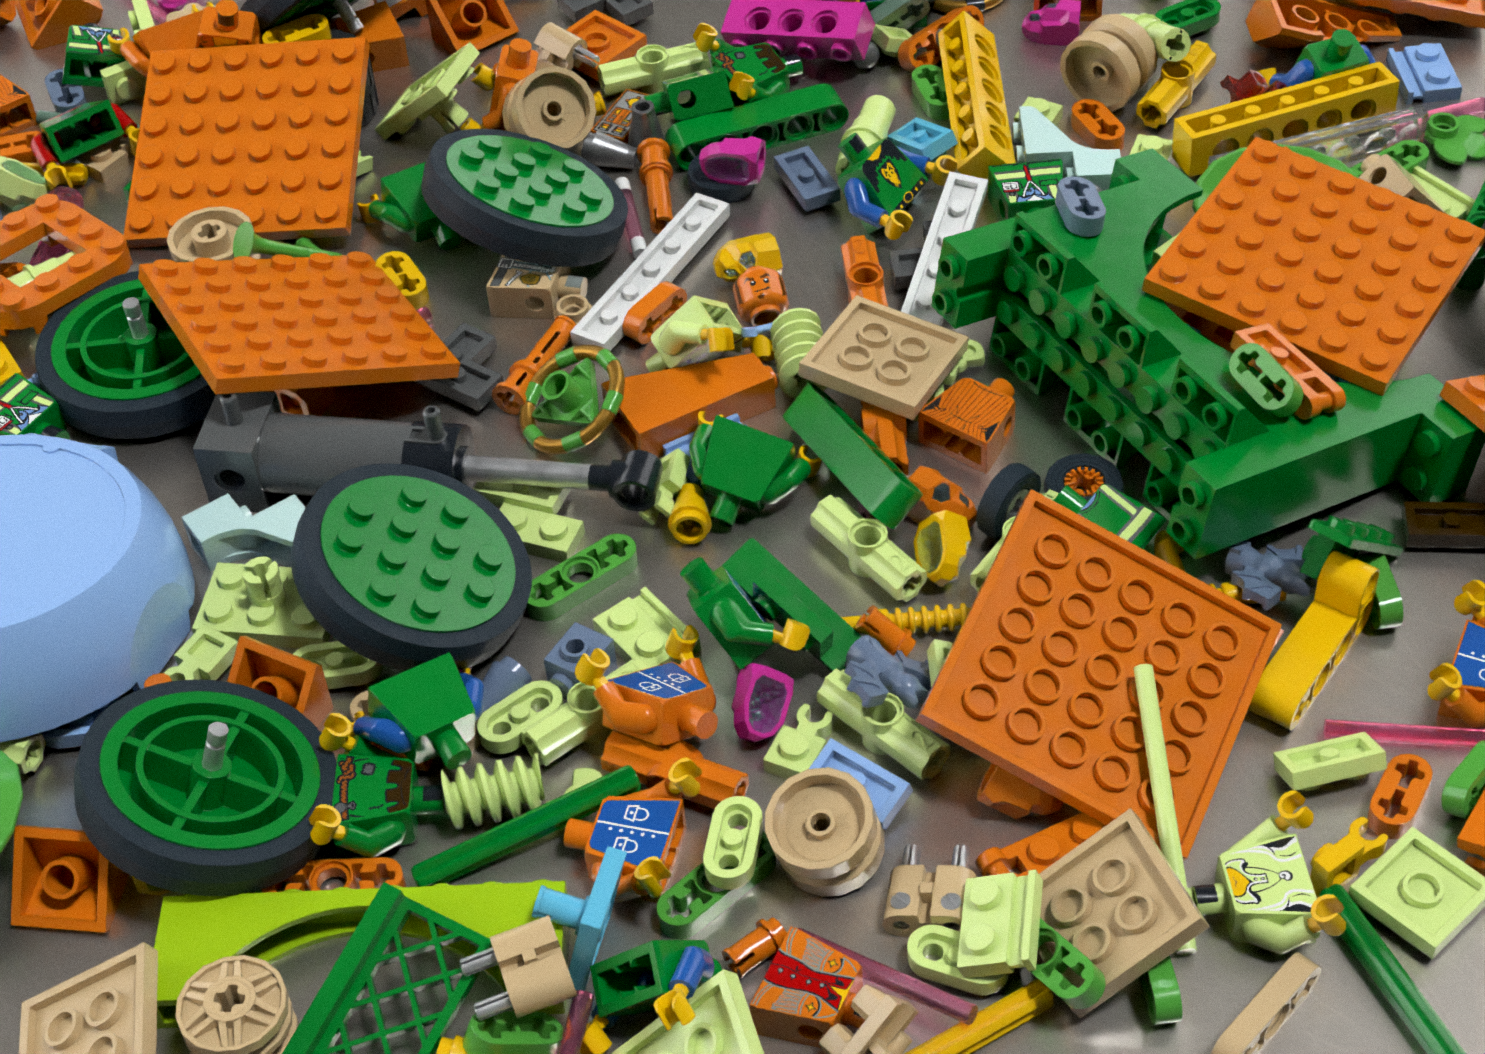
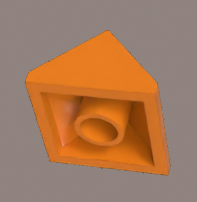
(473, 21)
(282, 676)
(63, 881)

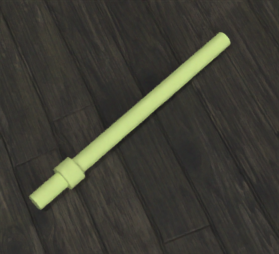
(1160, 779)

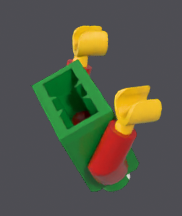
(77, 133)

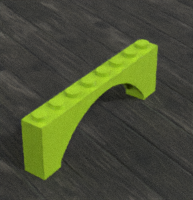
(276, 924)

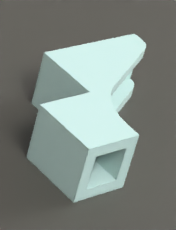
(1042, 140)
(231, 533)

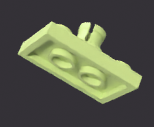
(432, 96)
(260, 604)
(720, 1024)

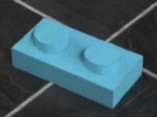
(924, 138)

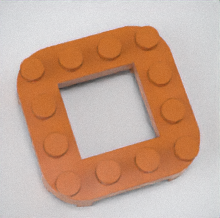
(98, 257)

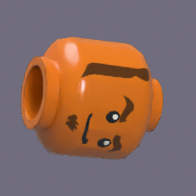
(760, 295)

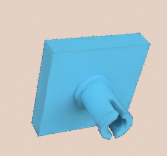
(586, 915)

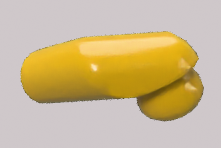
(1168, 549)

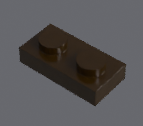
(1444, 524)

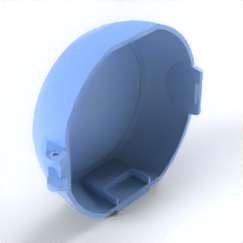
(87, 582)

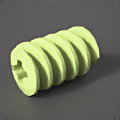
(792, 338)
(493, 791)

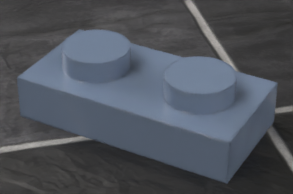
(807, 178)

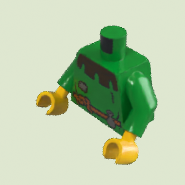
(751, 70)
(373, 796)

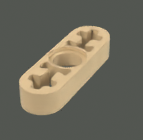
(1270, 1007)

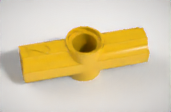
(1176, 85)

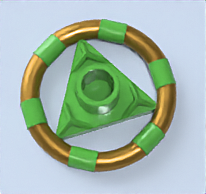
(572, 398)

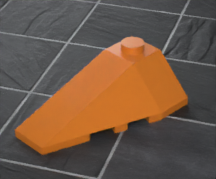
(1304, 22)

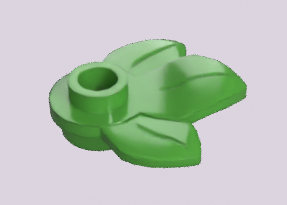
(1456, 137)

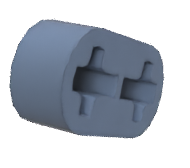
(61, 94)
(1080, 206)

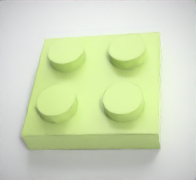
(1420, 892)

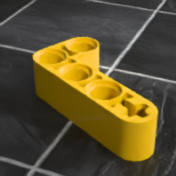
(1317, 641)

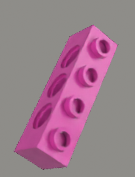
(801, 27)

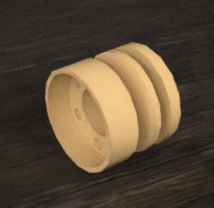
(236, 1008)

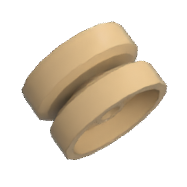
(1109, 61)
(568, 104)
(206, 234)
(825, 831)

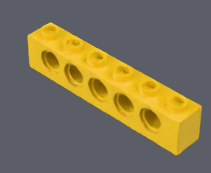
(975, 96)
(1283, 114)

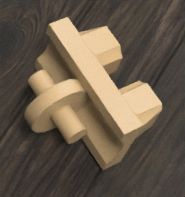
(883, 1026)

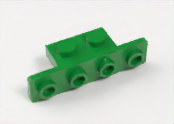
(1346, 538)
(783, 596)

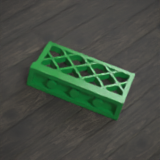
(357, 967)

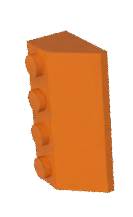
(49, 20)

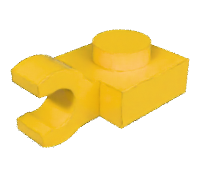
(1343, 860)

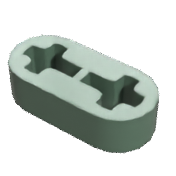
(900, 12)

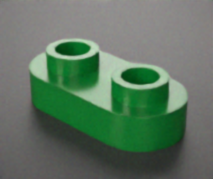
(1192, 15)

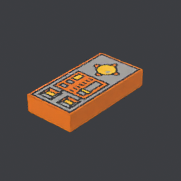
(618, 117)

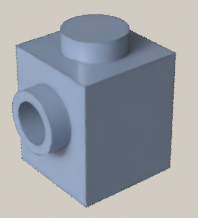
(564, 656)

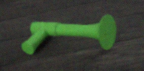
(249, 243)

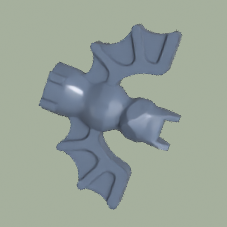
(1267, 573)
(878, 672)

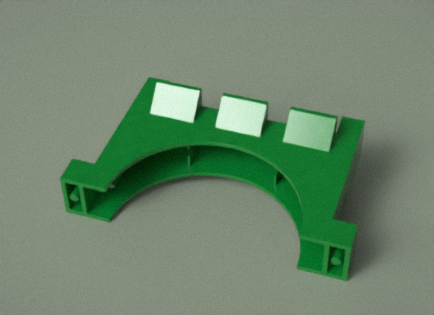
(1164, 390)

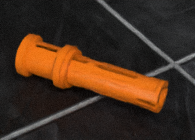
(656, 176)
(523, 370)

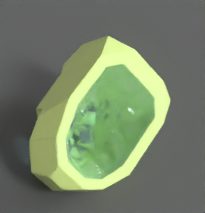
(20, 183)

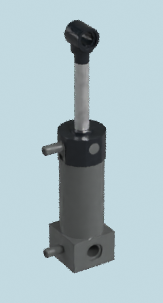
(261, 452)

